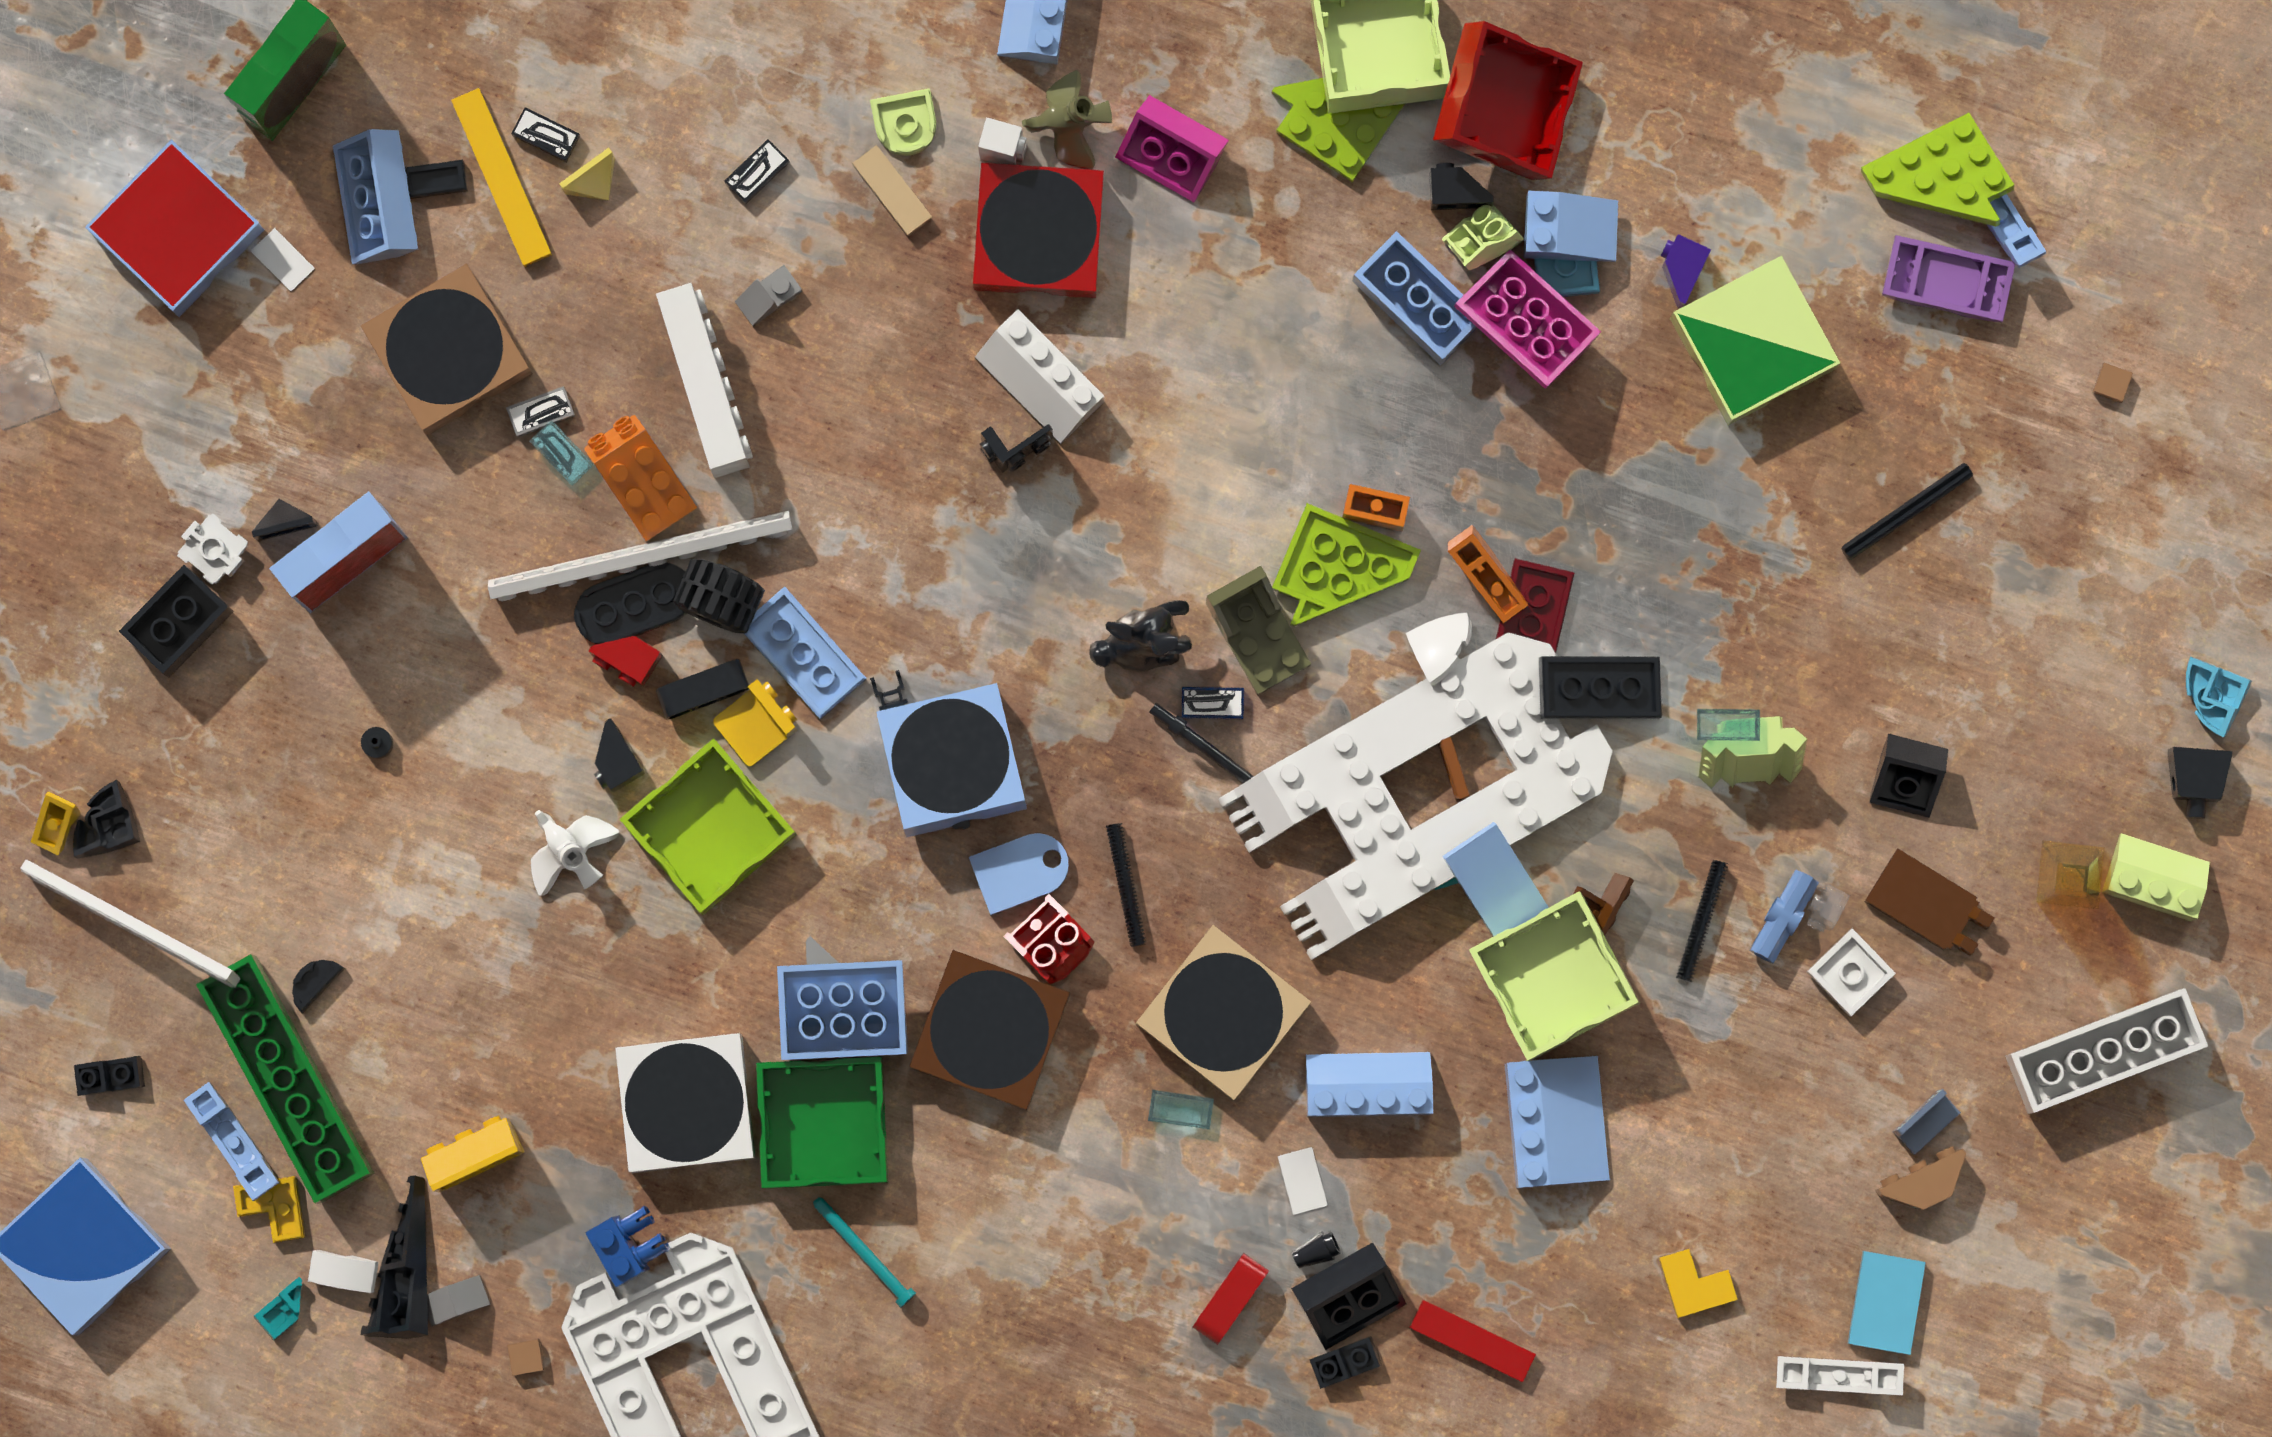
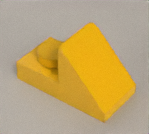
(54, 823)

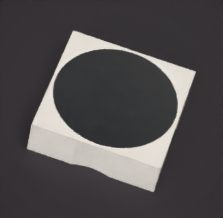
(685, 1103)

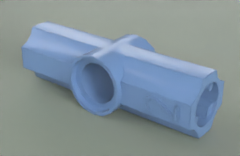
(1784, 916)

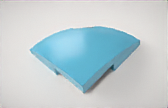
(2215, 694)

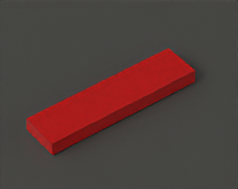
(1472, 1341)

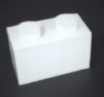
(1002, 143)

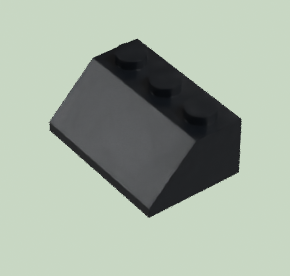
(1349, 1296)

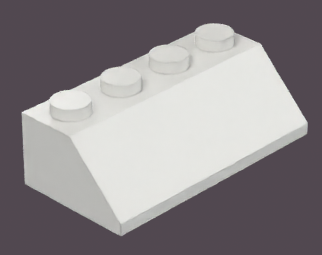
(1039, 376)

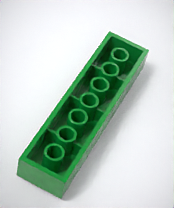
(286, 1081)

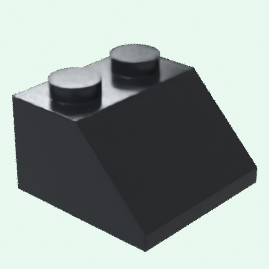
(1909, 775)

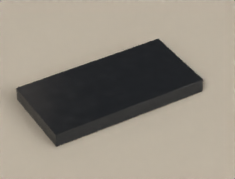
(1599, 687)

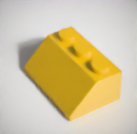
(471, 1154)

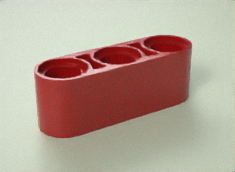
(1230, 1298)

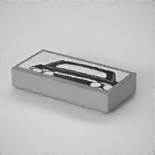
(539, 410)

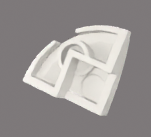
(1439, 644)

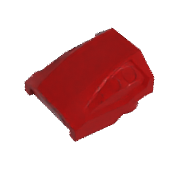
(1051, 941)

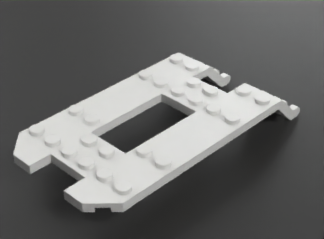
(1345, 773)
(703, 1296)

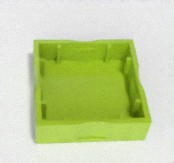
(708, 827)

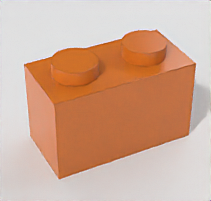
(1376, 507)

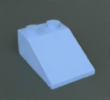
(1570, 227)

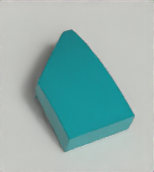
(281, 1311)

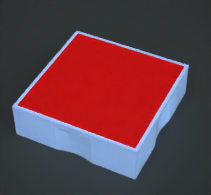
(174, 228)
(338, 552)

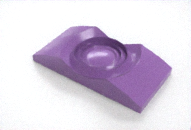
(1948, 279)

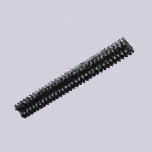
(1125, 885)
(1701, 919)

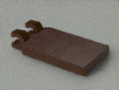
(1927, 903)

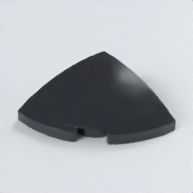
(106, 825)

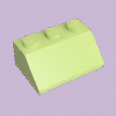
(2157, 878)

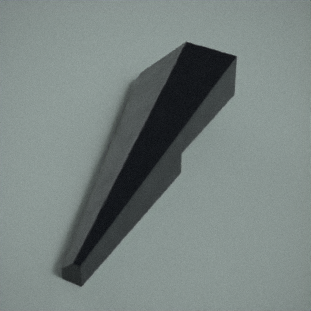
(402, 1296)

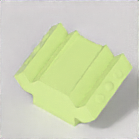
(1735, 762)

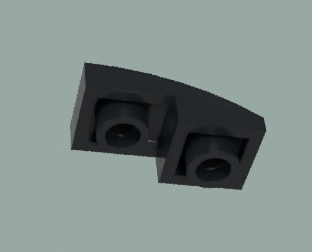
(109, 1076)
(1345, 1362)

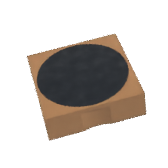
(446, 349)

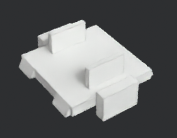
(212, 549)

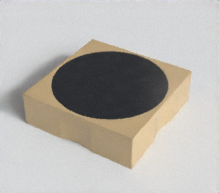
(1223, 1012)

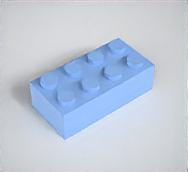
(1415, 297)

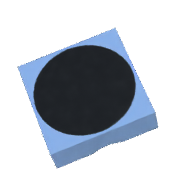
(951, 760)

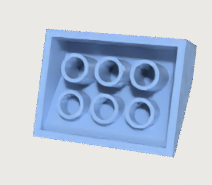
(842, 1010)
(1556, 1121)

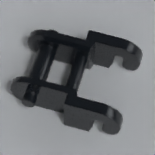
(892, 704)

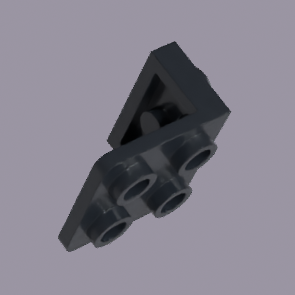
(995, 450)

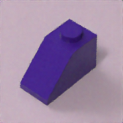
(1683, 266)

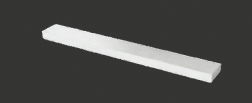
(130, 924)

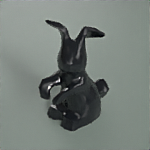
(1143, 639)

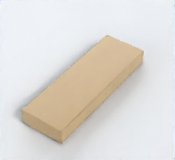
(892, 190)

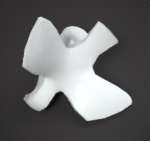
(567, 850)

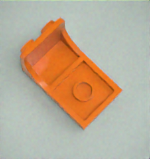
(639, 476)

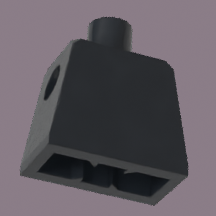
(2198, 777)

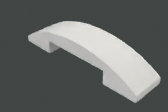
(1840, 1375)

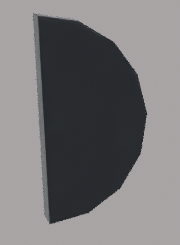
(312, 982)

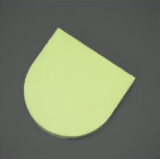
(905, 121)

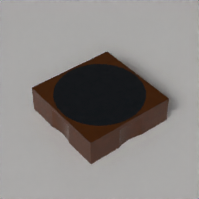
(989, 1030)

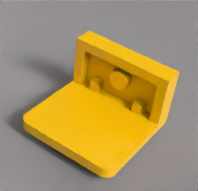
(755, 723)

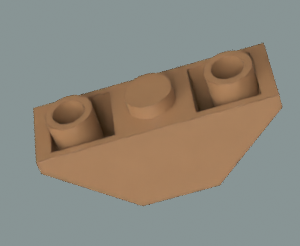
(1926, 1182)

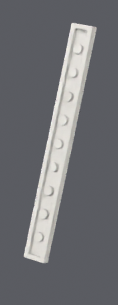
(628, 558)

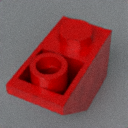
(629, 656)

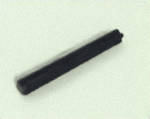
(1907, 511)

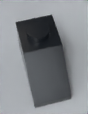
(1456, 189)
(615, 760)

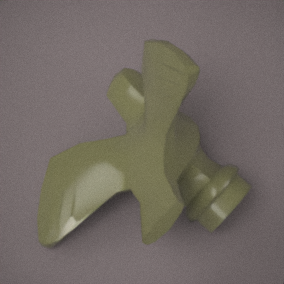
(1067, 119)

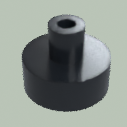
(382, 747)

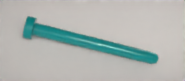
(864, 1252)

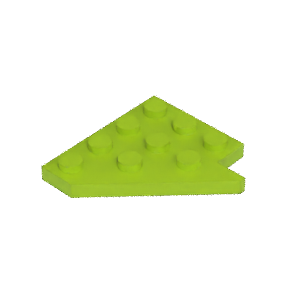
(1335, 139)
(1944, 173)
(1338, 564)

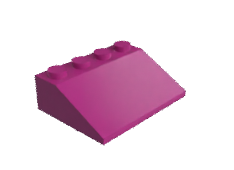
(1528, 319)

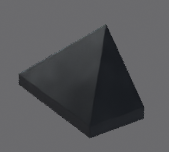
(282, 520)

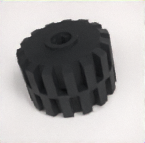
(718, 595)

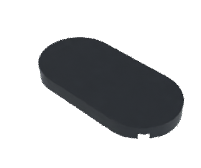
(629, 604)

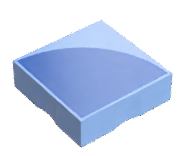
(79, 1246)

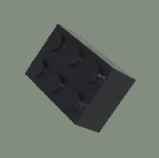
(176, 621)

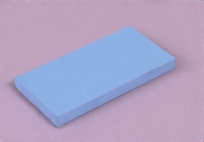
(803, 653)
(1495, 880)

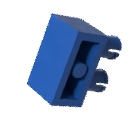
(619, 1251)

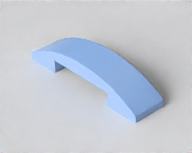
(2014, 235)
(232, 1140)

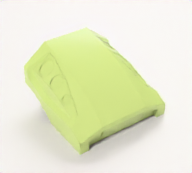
(1482, 237)

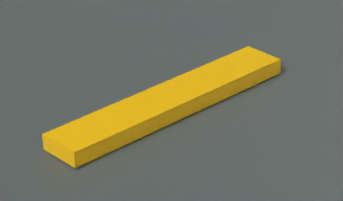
(501, 177)

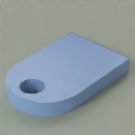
(1017, 873)

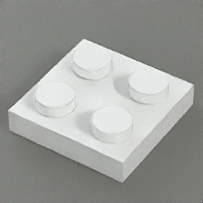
(1851, 972)

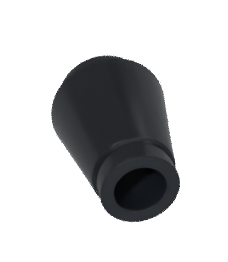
(1317, 1250)

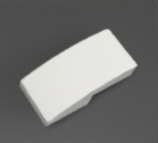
(343, 1271)

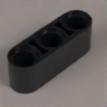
(702, 689)

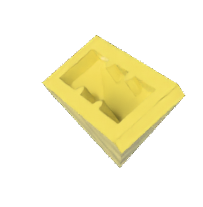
(593, 178)

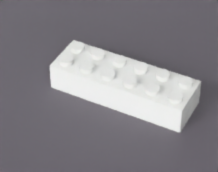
(702, 379)
(2106, 1051)

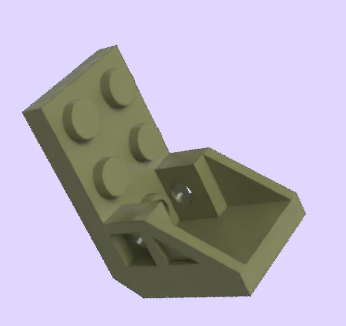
(1257, 630)

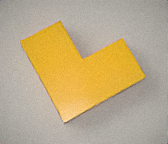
(282, 1205)
(1692, 1293)

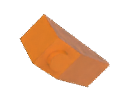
(1486, 573)

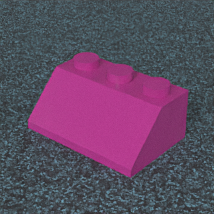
(1171, 148)

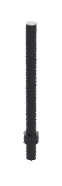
(1178, 726)

